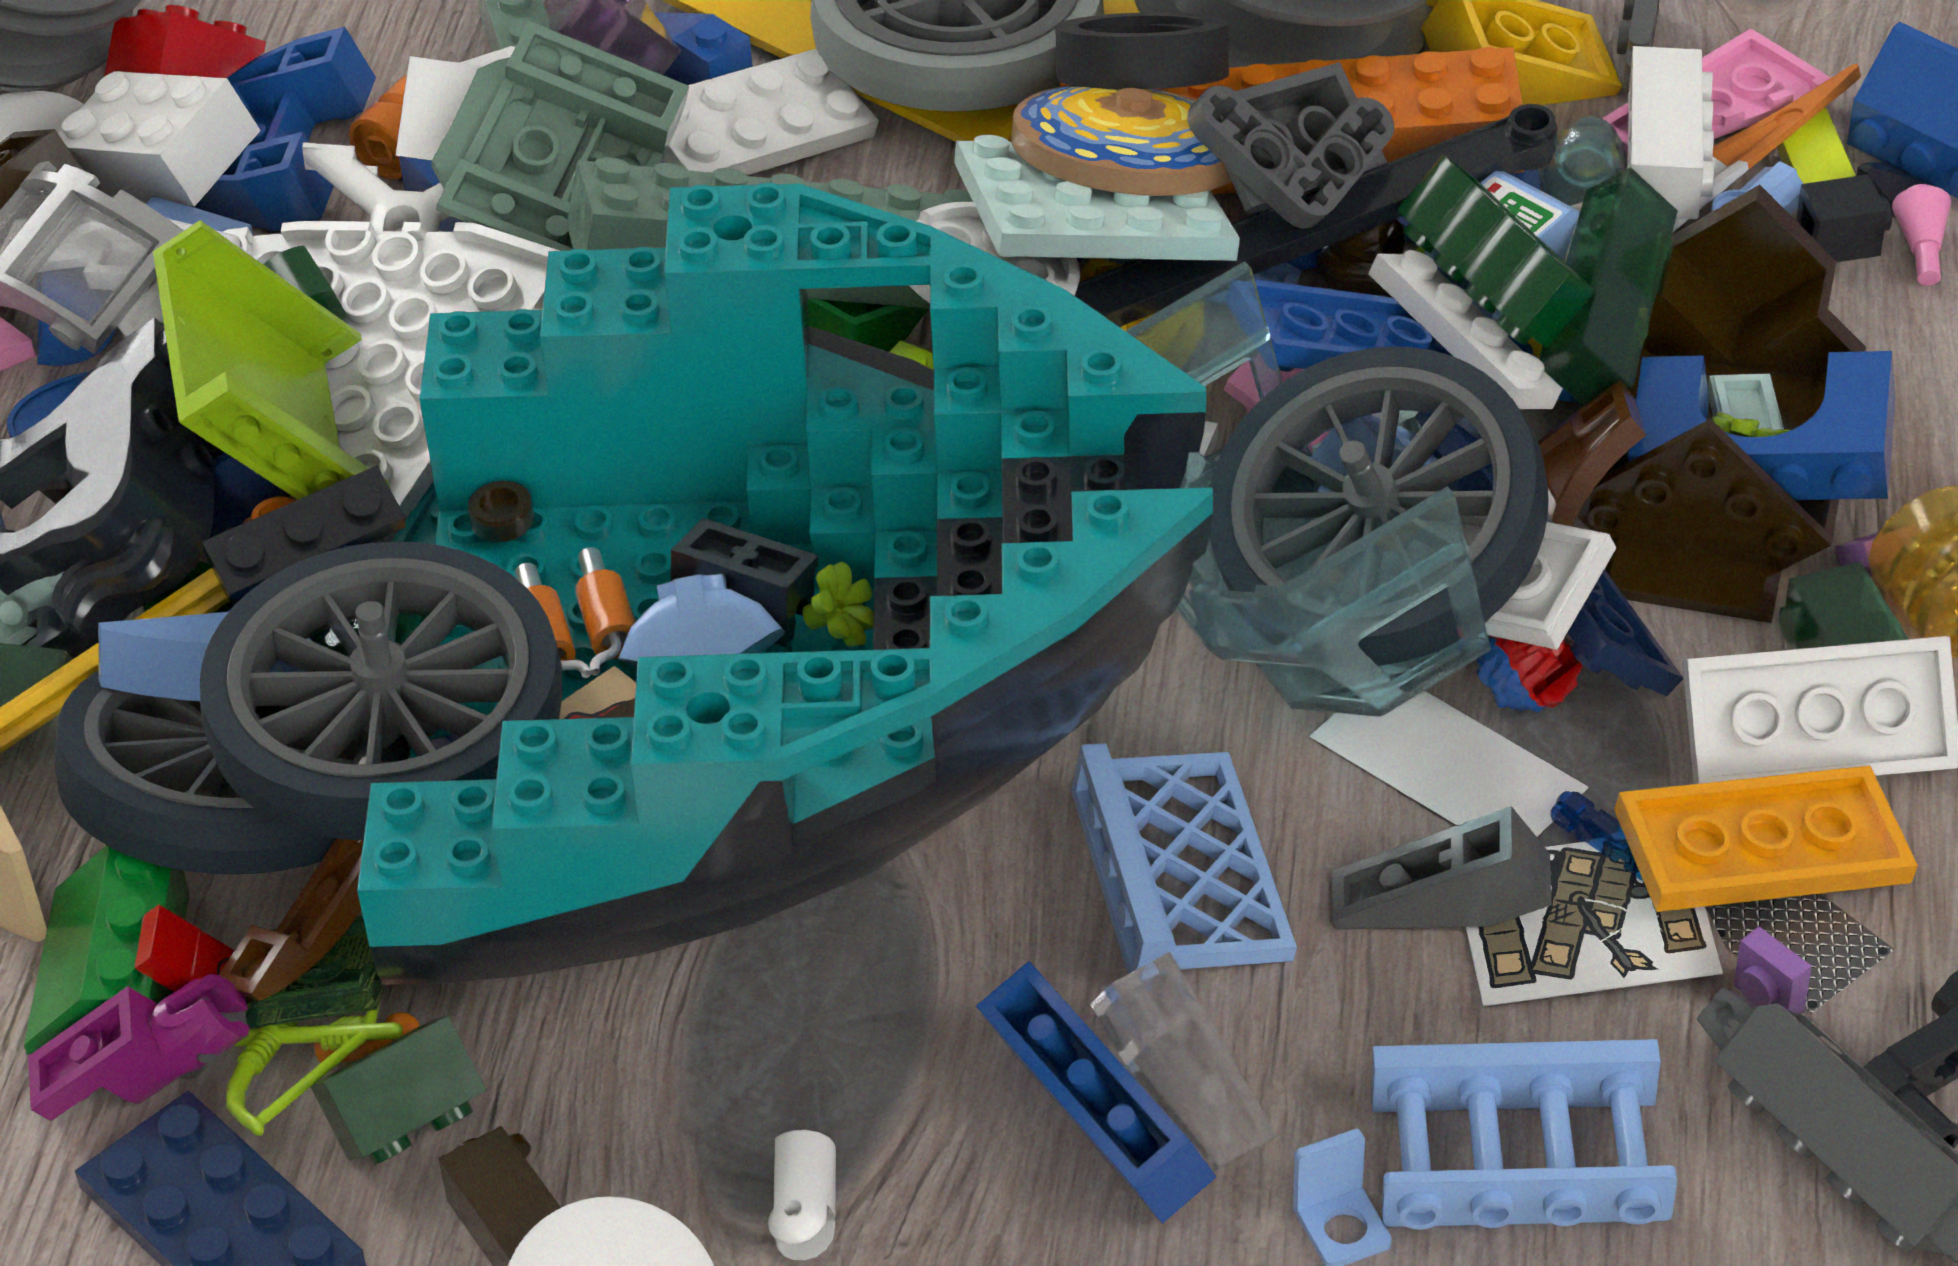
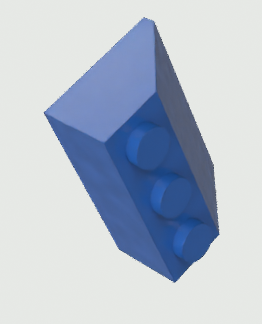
(1911, 107)

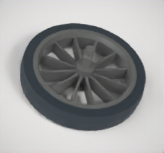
(1376, 492)
(379, 685)
(125, 774)

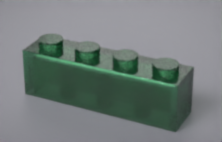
(1621, 255)

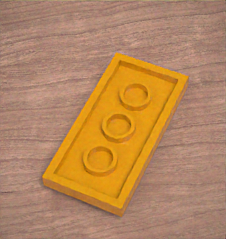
(1764, 838)

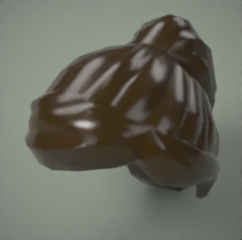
(1348, 261)

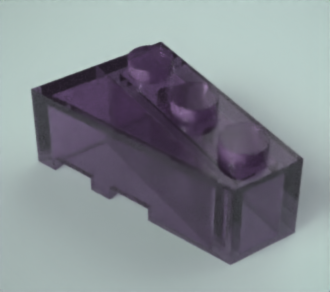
(617, 27)

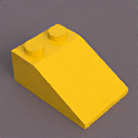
(1554, 47)

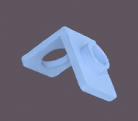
(1331, 1185)

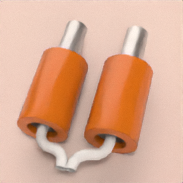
(602, 606)

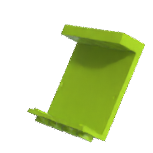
(252, 361)

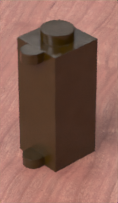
(495, 1191)

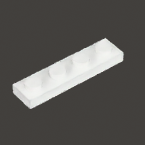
(1463, 328)

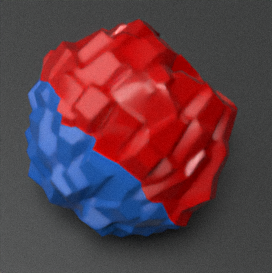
(1528, 674)

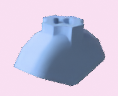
(700, 619)

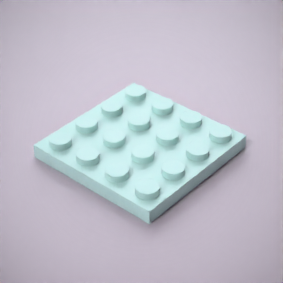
(1050, 217)

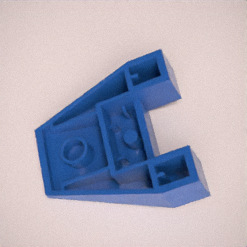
(286, 96)

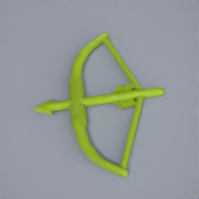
(264, 1042)

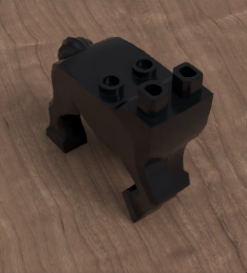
(126, 494)

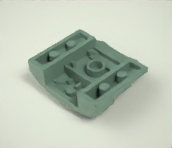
(532, 118)

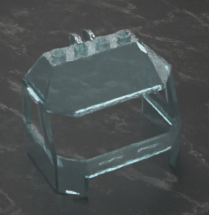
(1312, 625)

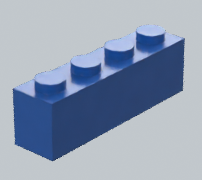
(1096, 1092)

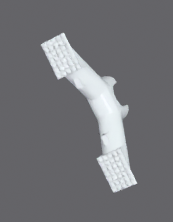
(360, 183)

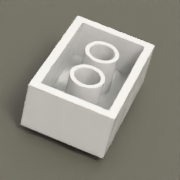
(159, 134)

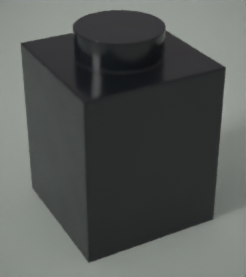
(1845, 216)

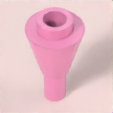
(1923, 217)

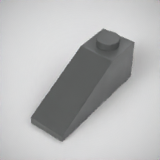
(1448, 879)

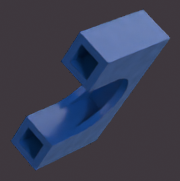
(1830, 456)

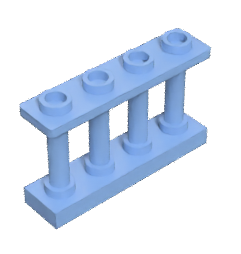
(1521, 1077)

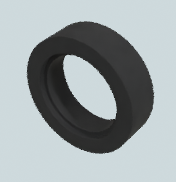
(1142, 50)

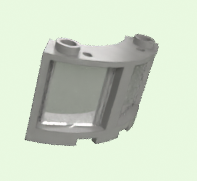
(77, 253)

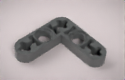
(1292, 169)

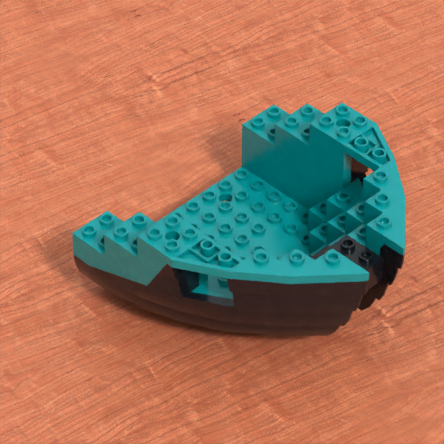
(996, 505)

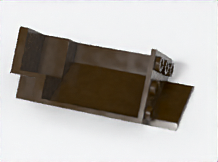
(1698, 514)

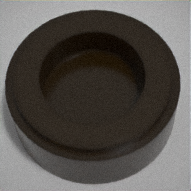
(501, 511)

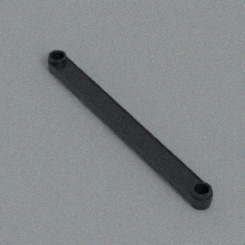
(1267, 240)

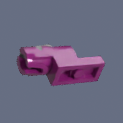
(137, 1045)

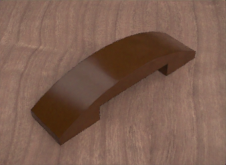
(313, 925)

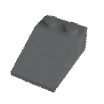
(1302, 111)

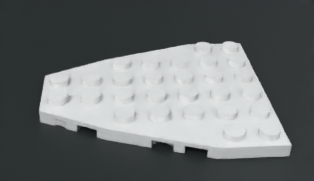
(388, 294)

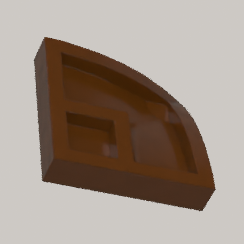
(1586, 448)

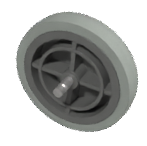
(944, 50)

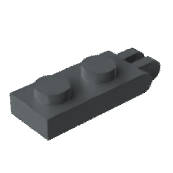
(1636, 31)

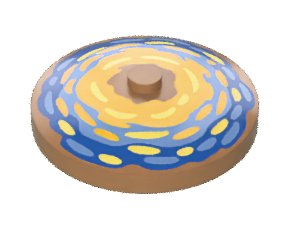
(1116, 141)

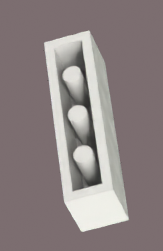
(1671, 125)

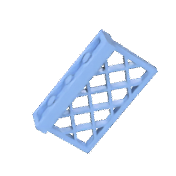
(1129, 881)

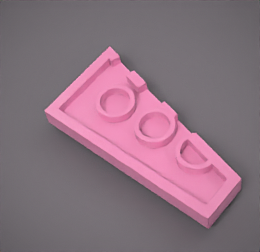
(1748, 84)

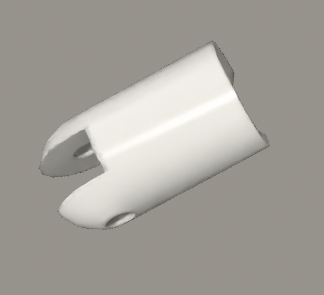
(803, 1194)

